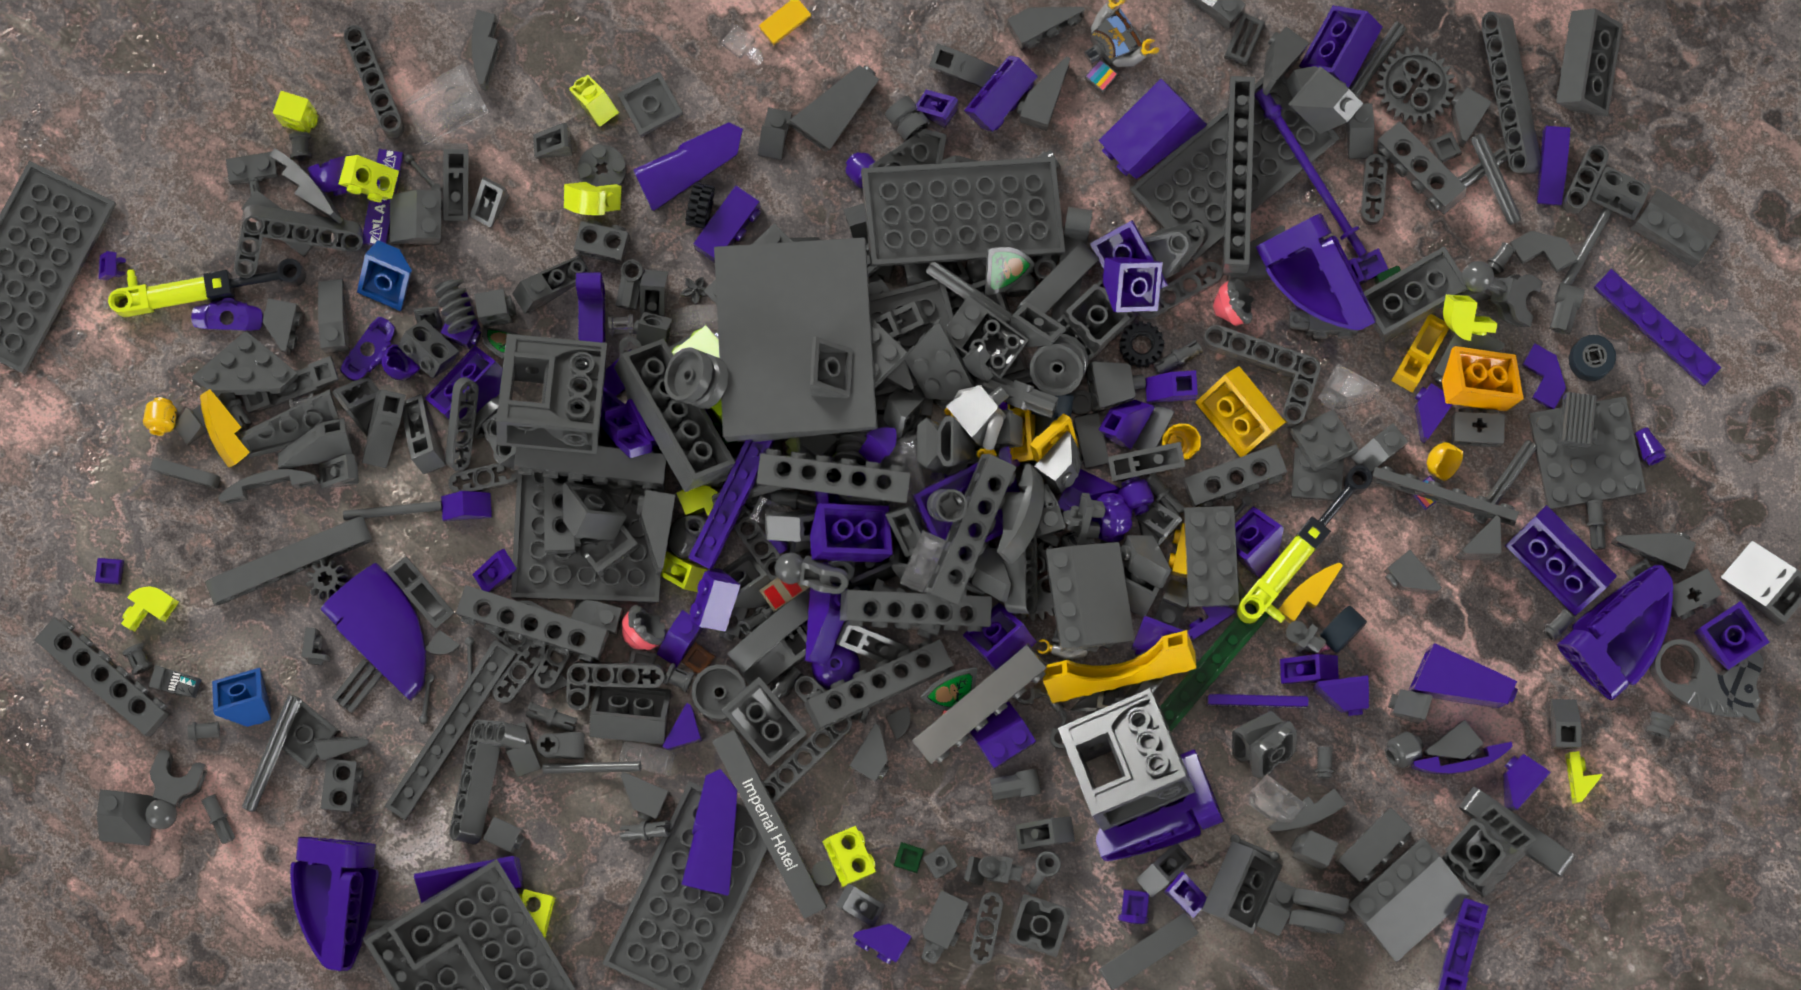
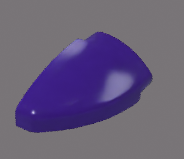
(1316, 274)
(382, 627)
(1609, 646)
(1166, 824)
(334, 896)

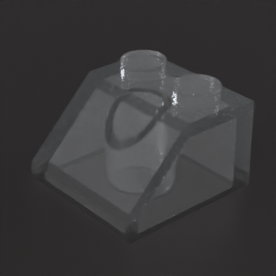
(1347, 389)

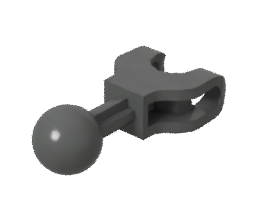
(1508, 293)

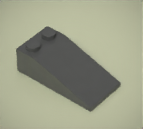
(1414, 293)

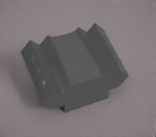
(1094, 321)
(1488, 849)

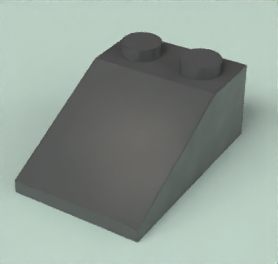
(655, 521)
(763, 721)

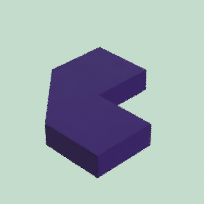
(1547, 366)

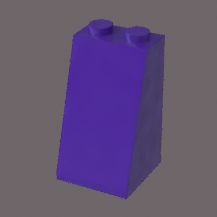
(1151, 130)
(1461, 680)

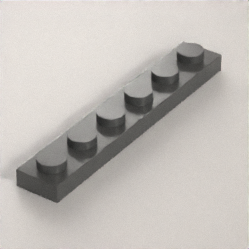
(1434, 491)

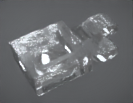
(740, 44)

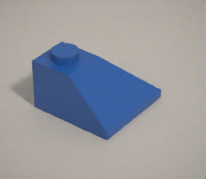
(385, 275)
(242, 698)

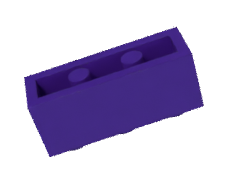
(1001, 94)
(728, 222)

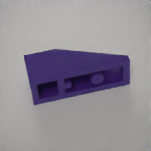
(822, 626)

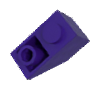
(1172, 387)
(1126, 422)
(884, 939)

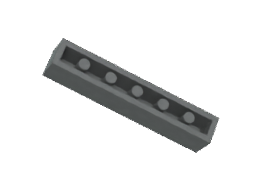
(605, 466)
(980, 703)

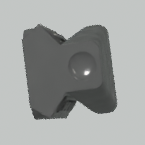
(943, 445)
(1264, 743)
(1040, 925)

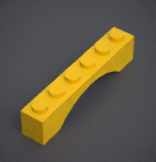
(1072, 680)

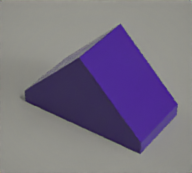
(937, 107)
(466, 505)
(684, 730)

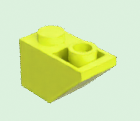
(593, 100)

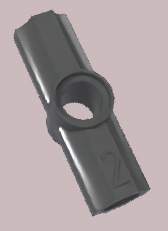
(1024, 396)

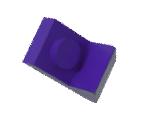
(495, 571)
(1213, 616)
(1186, 894)

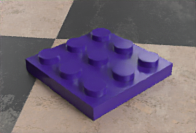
(960, 482)

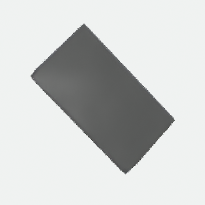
(1154, 428)

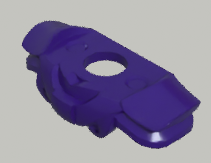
(245, 316)
(379, 334)

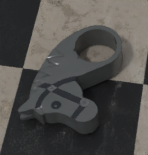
(1722, 694)

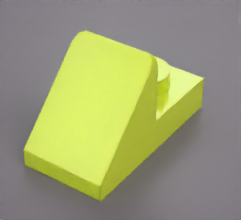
(1579, 784)

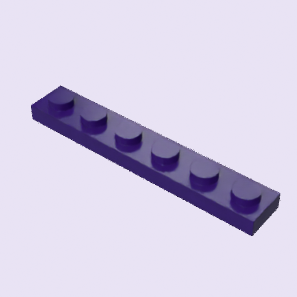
(1657, 327)
(729, 504)

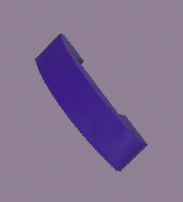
(1432, 765)
(1462, 945)

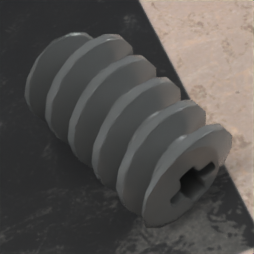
(454, 305)
(848, 448)

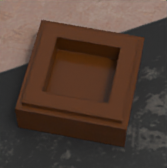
(698, 658)

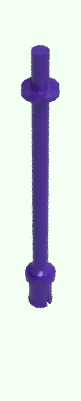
(1273, 112)

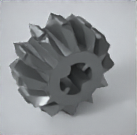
(319, 574)

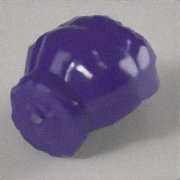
(1116, 518)

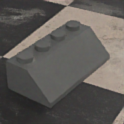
(1589, 62)

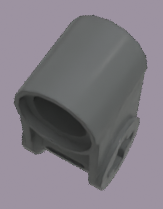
(567, 745)

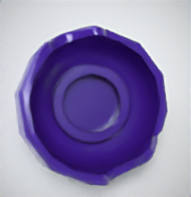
(398, 364)

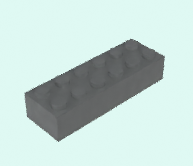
(679, 429)

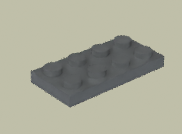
(1211, 556)

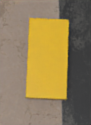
(784, 21)

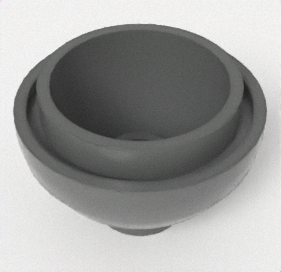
(681, 538)

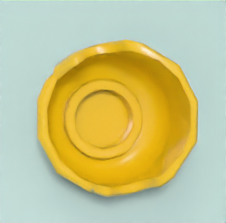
(1187, 435)
(1444, 460)

